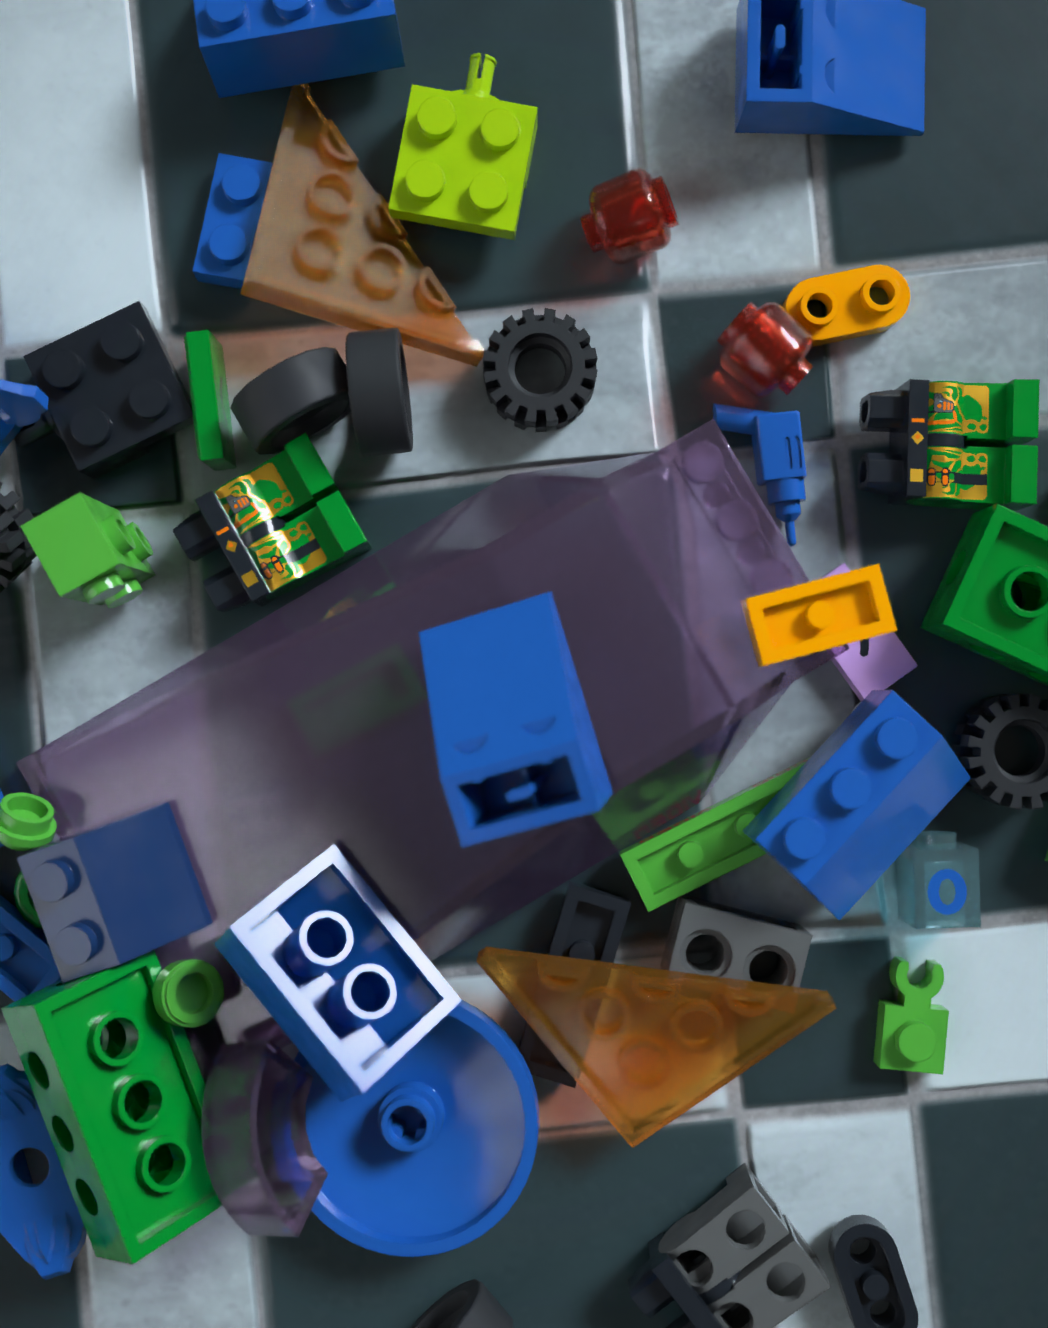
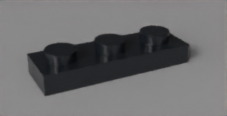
(585, 929)

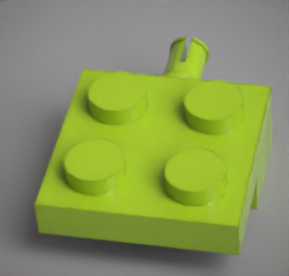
(464, 157)

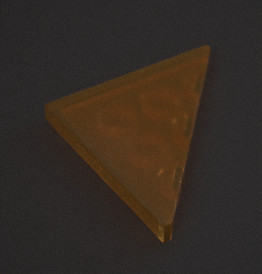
(335, 249)
(649, 1037)

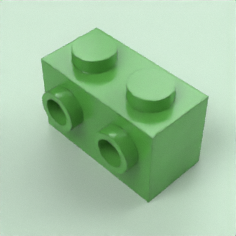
(90, 551)

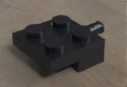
(108, 391)

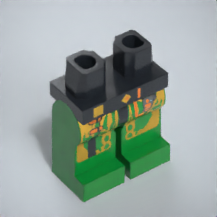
(953, 444)
(275, 528)

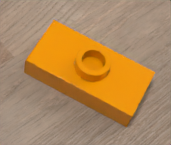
(818, 615)

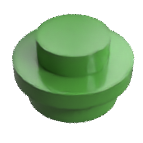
(26, 821)

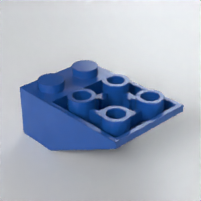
(830, 67)
(511, 722)

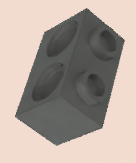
(739, 940)

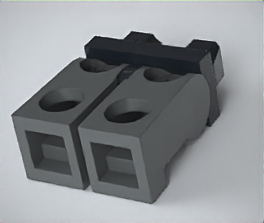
(730, 1263)

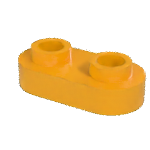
(849, 304)

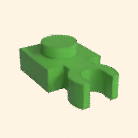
(912, 1030)

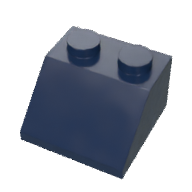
(115, 891)

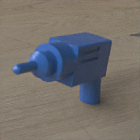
(777, 456)

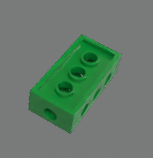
(975, 593)
(131, 1166)

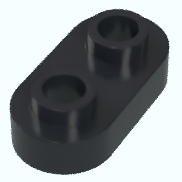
(871, 1275)

